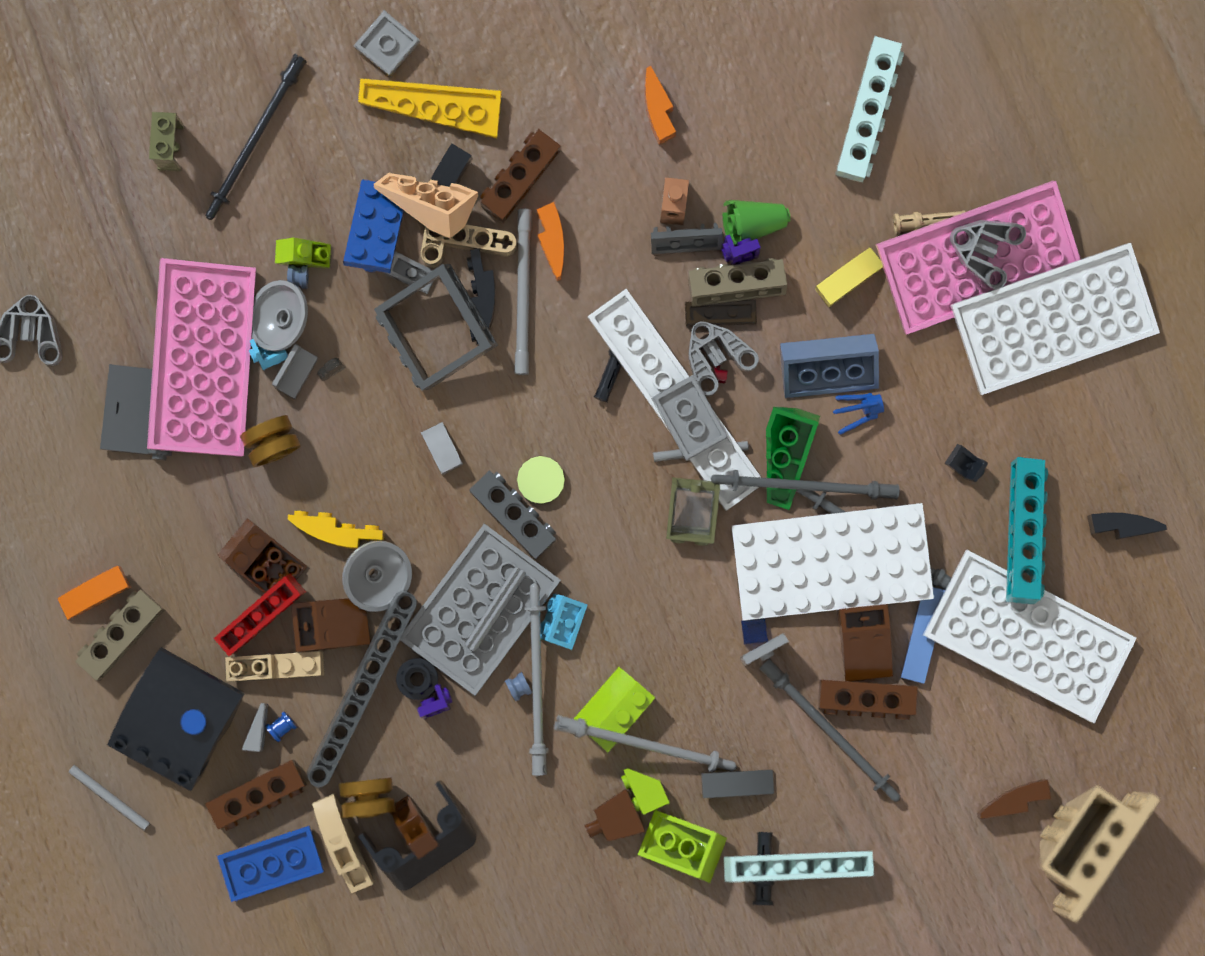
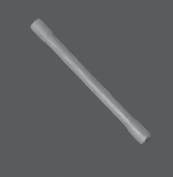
(524, 229)

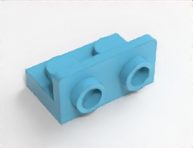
(562, 621)

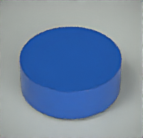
(193, 722)

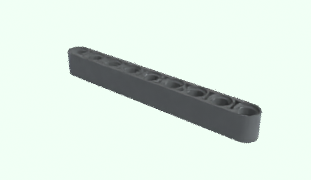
(361, 700)

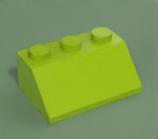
(616, 706)

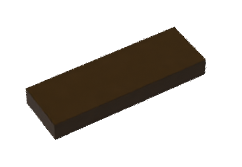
(726, 313)

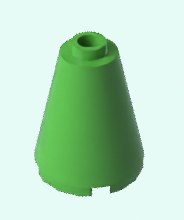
(753, 219)

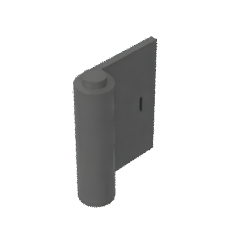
(128, 411)

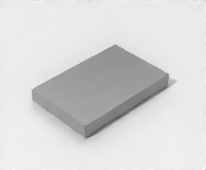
(689, 417)

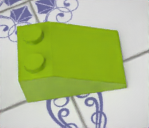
(682, 846)

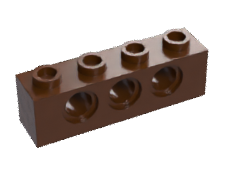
(503, 207)
(905, 696)
(220, 807)

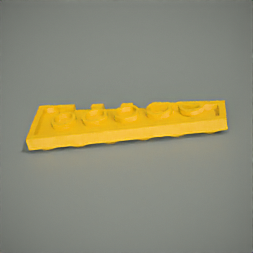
(446, 105)

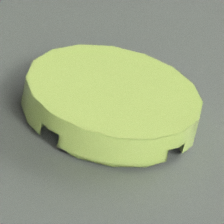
(540, 480)

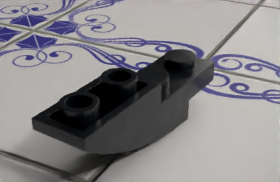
(483, 286)

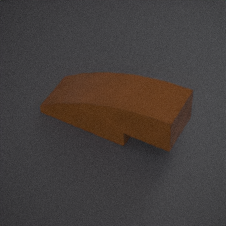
(1016, 799)
(413, 827)

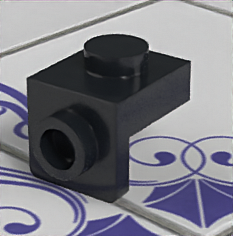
(966, 464)

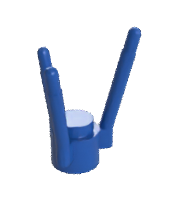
(870, 405)

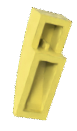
(849, 277)

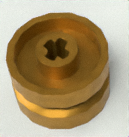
(270, 441)
(367, 799)

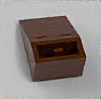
(259, 557)
(329, 625)
(865, 642)

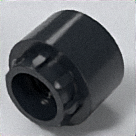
(404, 676)

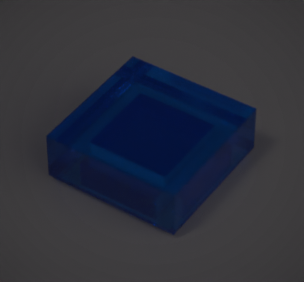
(754, 631)

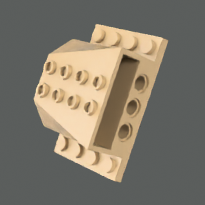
(1088, 843)

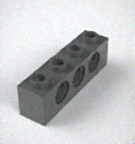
(533, 545)

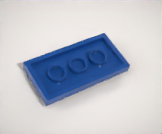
(373, 230)
(270, 863)

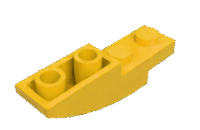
(326, 529)

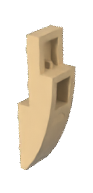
(274, 666)
(341, 843)

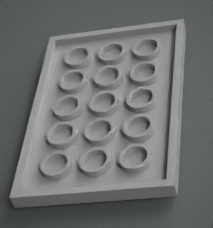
(461, 601)

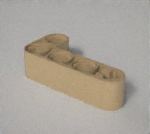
(469, 243)

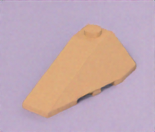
(435, 206)

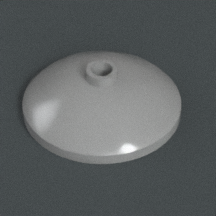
(278, 315)
(390, 576)

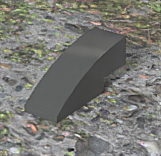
(737, 783)

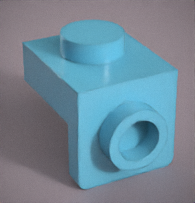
(265, 357)

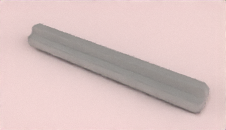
(495, 609)

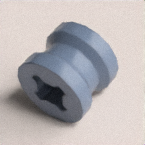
(298, 276)
(518, 686)

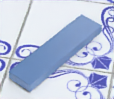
(921, 647)

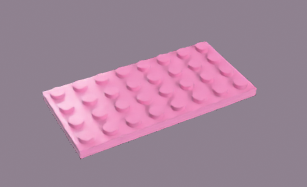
(929, 276)
(201, 357)

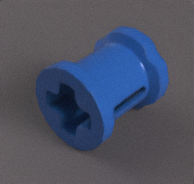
(281, 726)

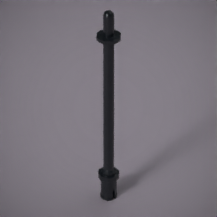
(288, 78)

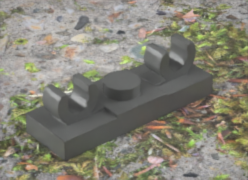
(686, 240)

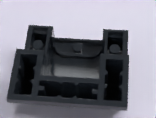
(151, 719)

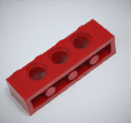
(259, 615)

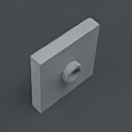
(387, 43)
(765, 650)

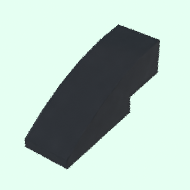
(452, 166)
(1123, 524)

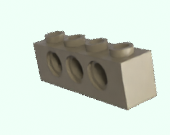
(728, 291)
(149, 612)

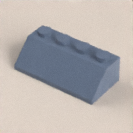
(830, 365)

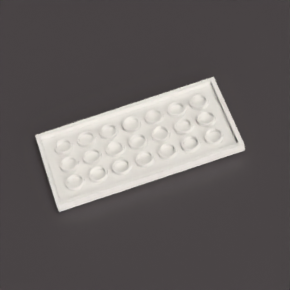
(1055, 318)
(832, 561)
(1038, 646)

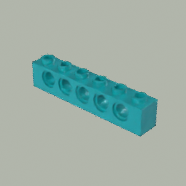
(1016, 588)

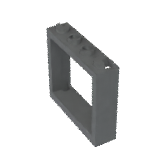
(468, 311)

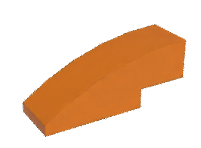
(658, 107)
(552, 238)
(94, 592)

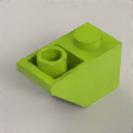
(302, 252)
(647, 791)

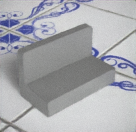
(295, 371)

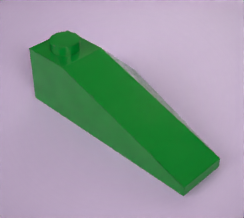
(787, 447)

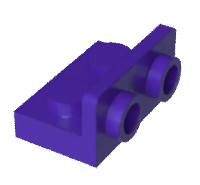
(745, 251)
(432, 706)

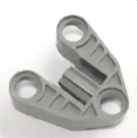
(994, 229)
(46, 334)
(732, 345)

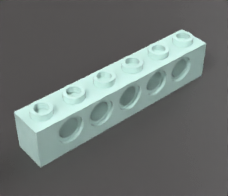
(880, 50)
(798, 866)

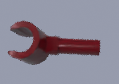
(720, 374)

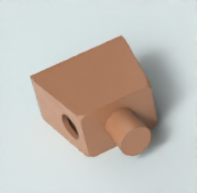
(674, 201)

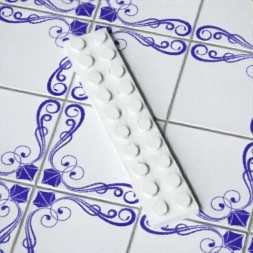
(657, 369)

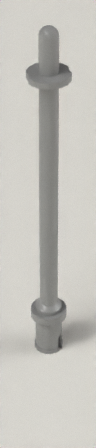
(581, 728)
(538, 748)

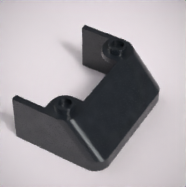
(453, 841)

